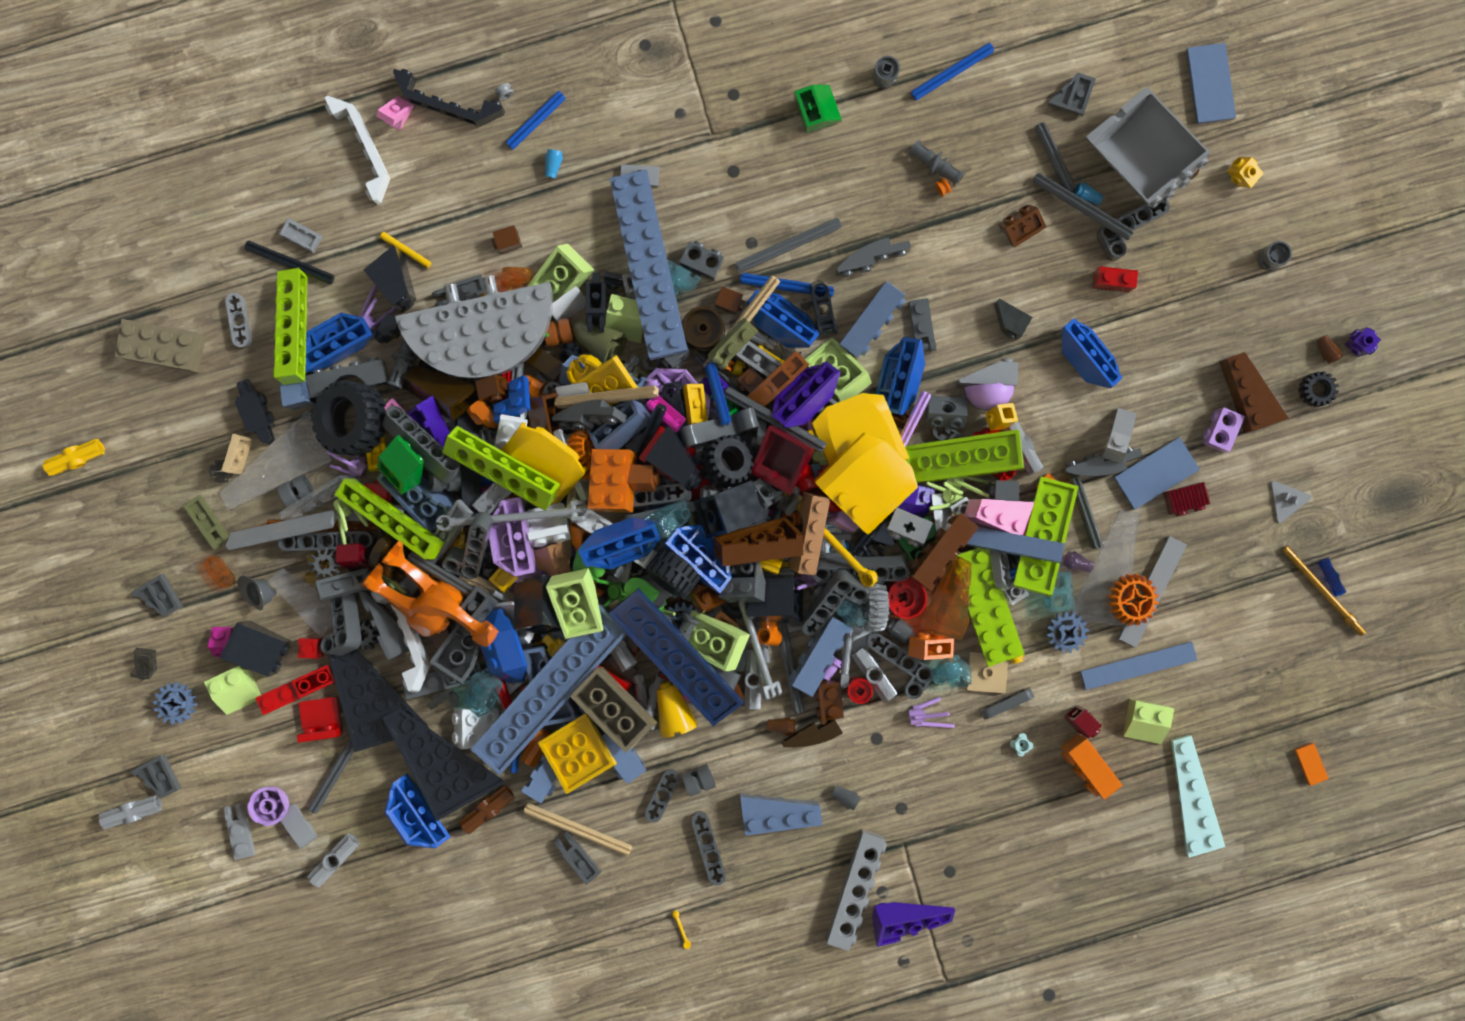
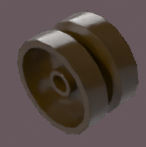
(704, 318)
(379, 551)

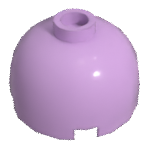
(268, 805)

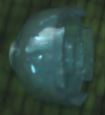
(683, 279)
(953, 672)

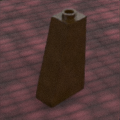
(451, 394)

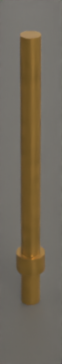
(1348, 618)

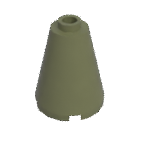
(600, 344)

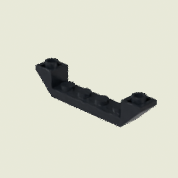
(489, 112)

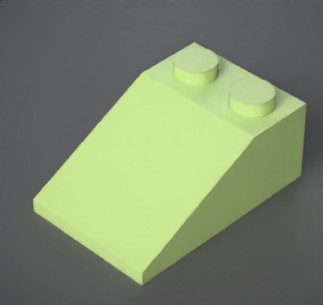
(563, 271)
(852, 377)
(575, 603)
(718, 641)

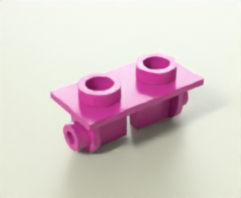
(671, 417)

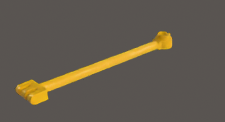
(864, 574)

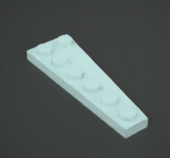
(1197, 812)

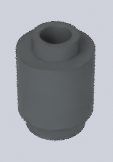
(900, 629)

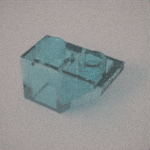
(670, 517)

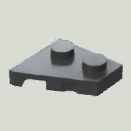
(1074, 95)

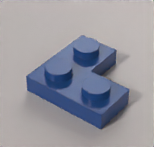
(518, 399)

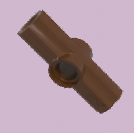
(487, 809)

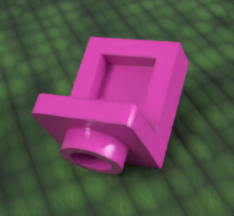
(218, 640)

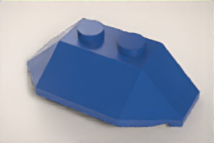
(784, 322)
(335, 340)
(1089, 355)
(902, 374)
(619, 543)
(699, 552)
(505, 655)
(412, 815)

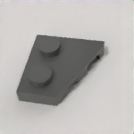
(159, 595)
(158, 776)

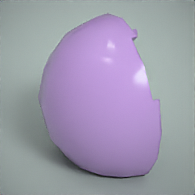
(989, 395)

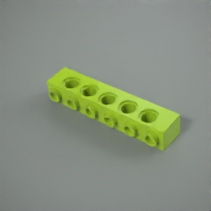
(290, 326)
(500, 468)
(389, 518)

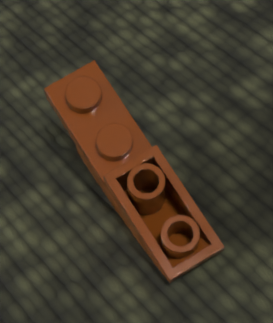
(778, 379)

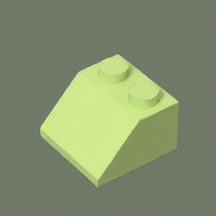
(624, 317)
(233, 689)
(1147, 721)

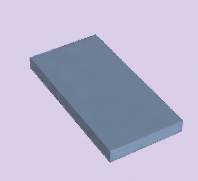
(1210, 83)
(1156, 473)

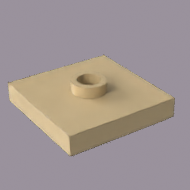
(237, 454)
(987, 678)

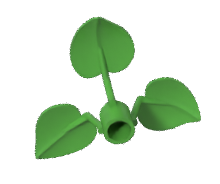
(618, 588)

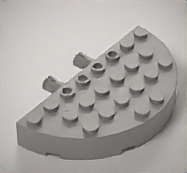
(480, 333)

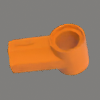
(769, 634)
(534, 752)

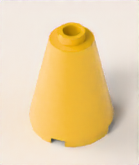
(673, 711)

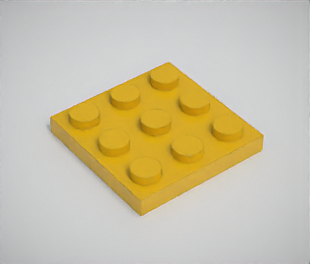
(577, 753)

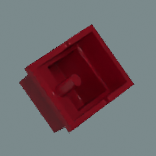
(781, 459)

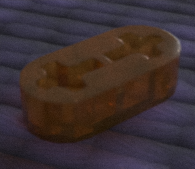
(222, 569)

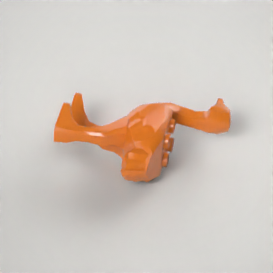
(433, 606)

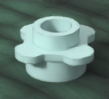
(1026, 744)

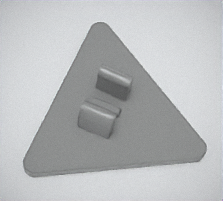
(1287, 500)

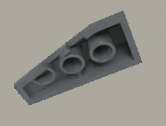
(385, 622)
(456, 655)

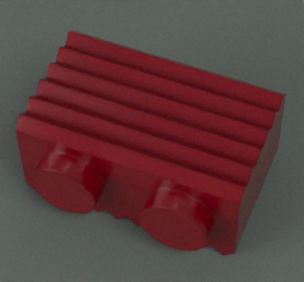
(1187, 498)
(353, 556)
(1083, 722)

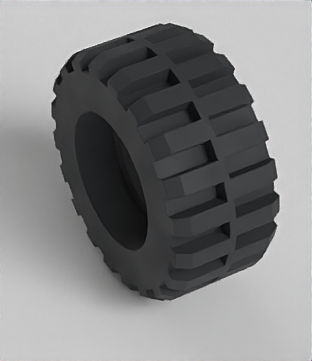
(330, 412)

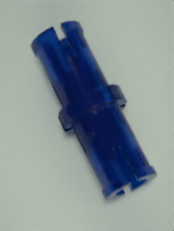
(1331, 576)

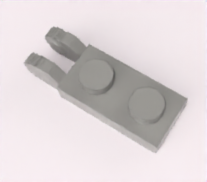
(239, 832)

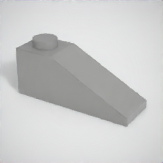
(1002, 372)
(1119, 435)

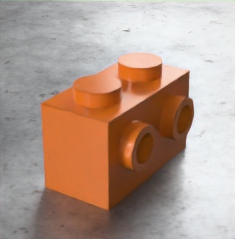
(930, 647)

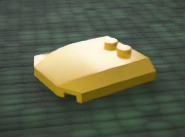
(846, 420)
(547, 455)
(868, 481)

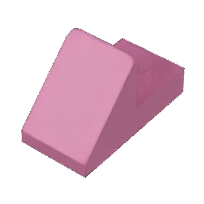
(395, 112)

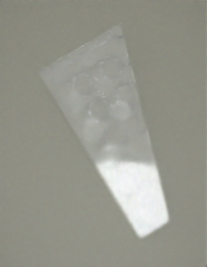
(286, 458)
(1112, 562)

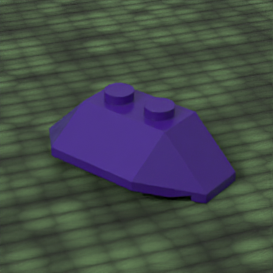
(805, 395)

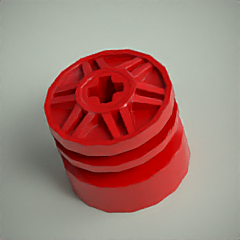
(913, 598)

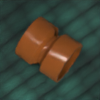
(559, 332)

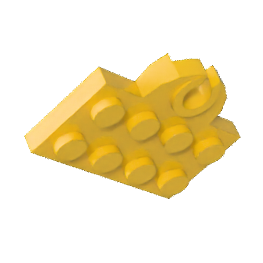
(600, 376)

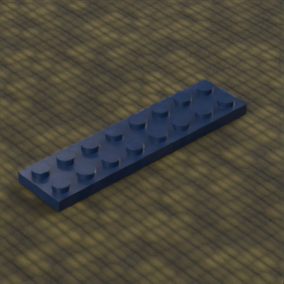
(675, 657)

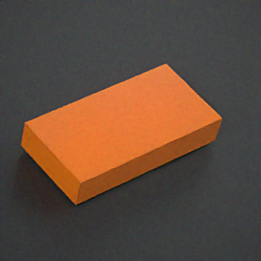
(1311, 764)

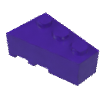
(430, 419)

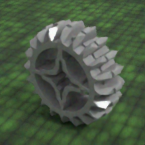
(876, 608)

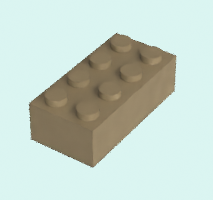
(160, 345)
(613, 709)

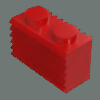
(1115, 279)

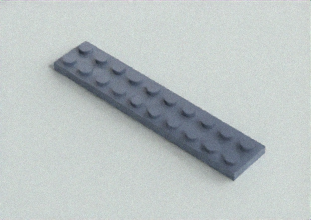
(648, 265)
(546, 694)

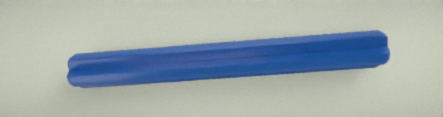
(952, 71)
(787, 285)

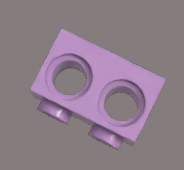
(1227, 433)

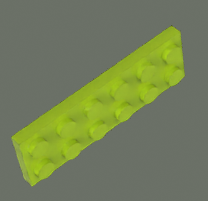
(966, 456)
(1051, 522)
(990, 611)

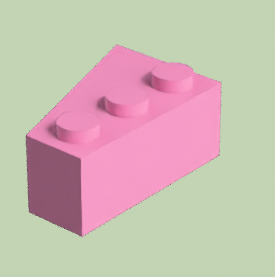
(1000, 514)

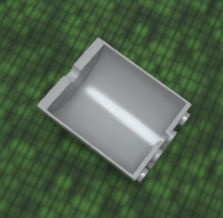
(1149, 148)

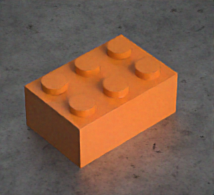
(609, 481)
(1090, 767)

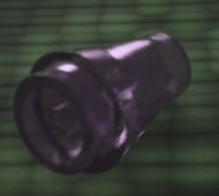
(1077, 562)

